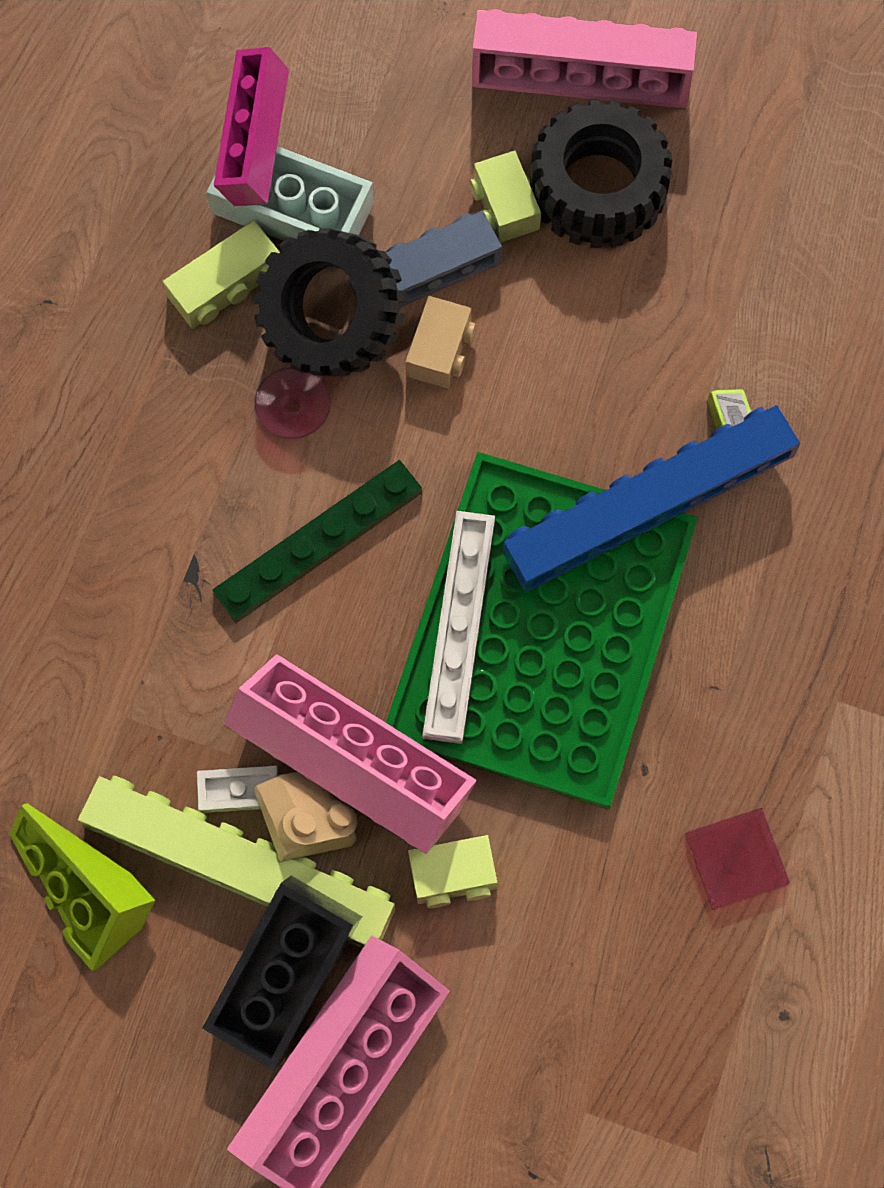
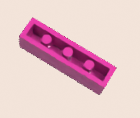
(251, 127)

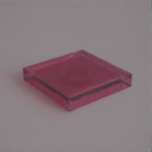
(737, 859)

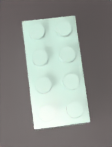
(303, 198)

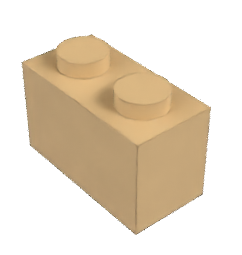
(439, 342)

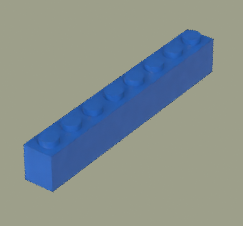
(649, 498)

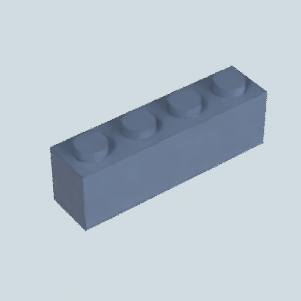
(444, 256)

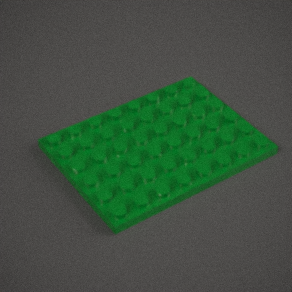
(554, 665)

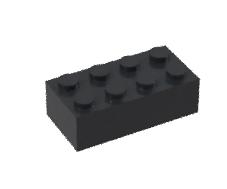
(282, 972)

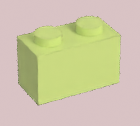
(506, 196)
(453, 871)

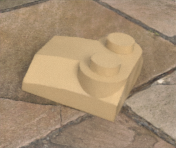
(304, 817)

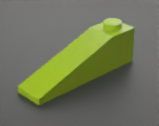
(90, 891)

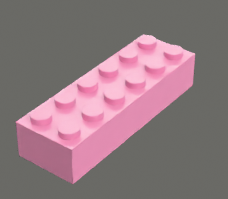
(583, 58)
(349, 752)
(339, 1068)

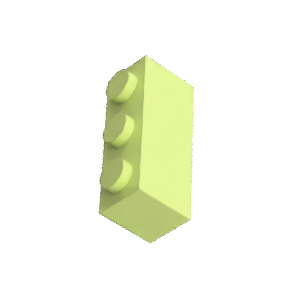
(220, 275)

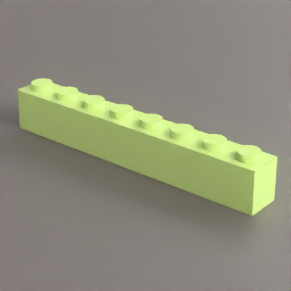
(221, 853)

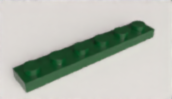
(317, 541)

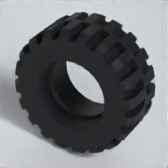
(606, 132)
(284, 292)

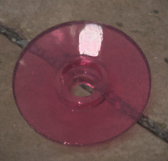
(292, 387)

